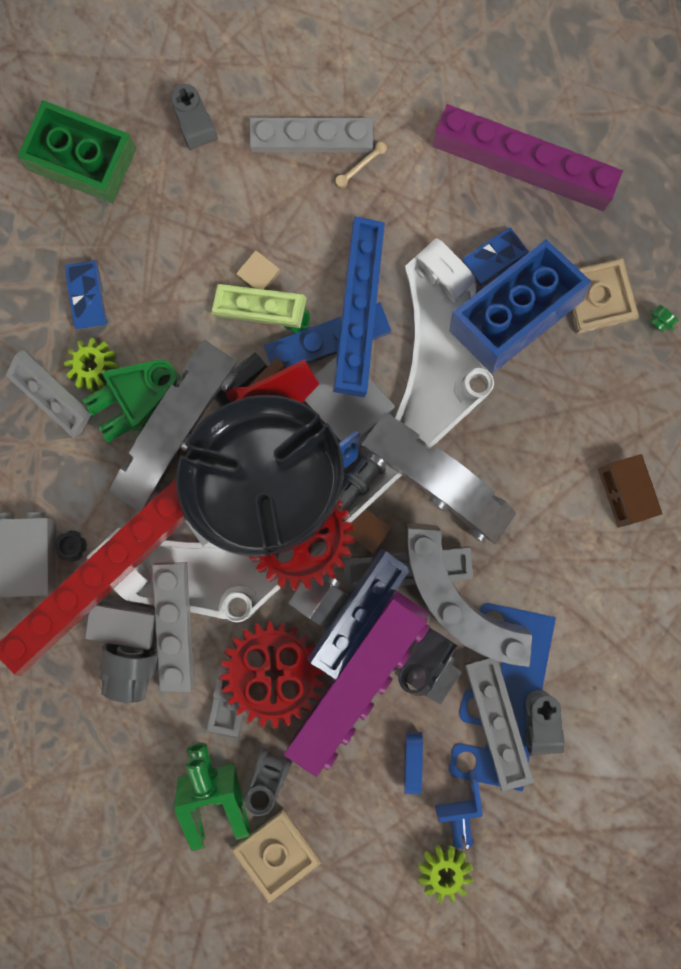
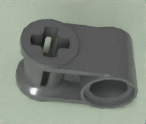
(193, 119)
(543, 729)
(267, 780)

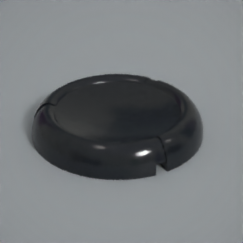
(260, 475)

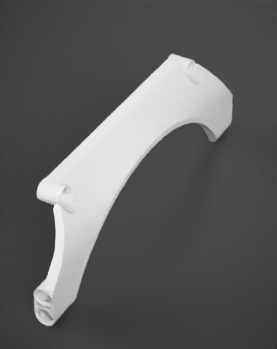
(431, 407)

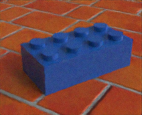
(519, 306)

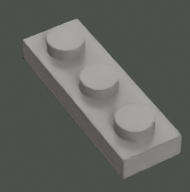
(48, 394)

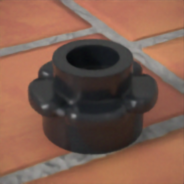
(63, 549)

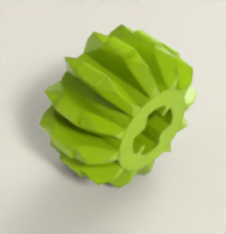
(97, 354)
(445, 886)

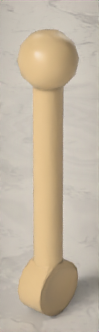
(342, 180)

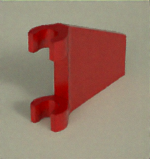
(293, 382)

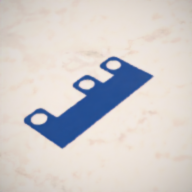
(518, 682)

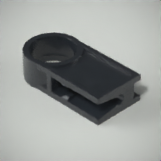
(432, 655)

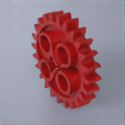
(303, 565)
(242, 675)

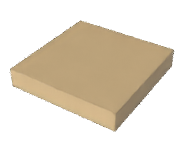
(607, 299)
(276, 855)

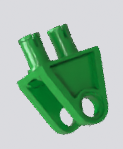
(136, 391)
(204, 787)

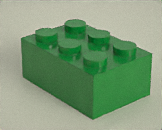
(77, 151)

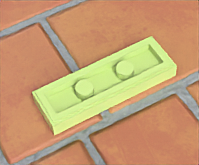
(259, 305)

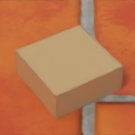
(258, 272)

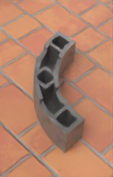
(172, 425)
(441, 477)
(324, 603)
(471, 627)

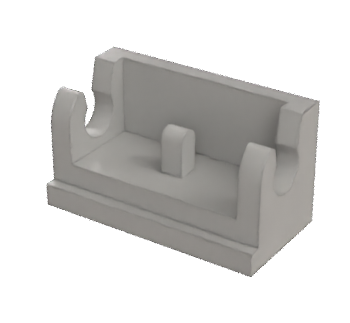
(122, 624)

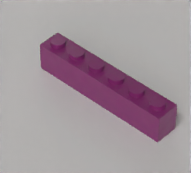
(526, 158)
(357, 684)

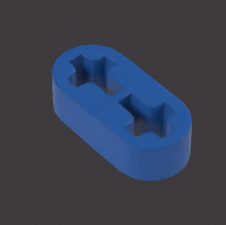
(413, 762)

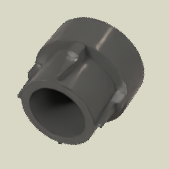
(126, 672)

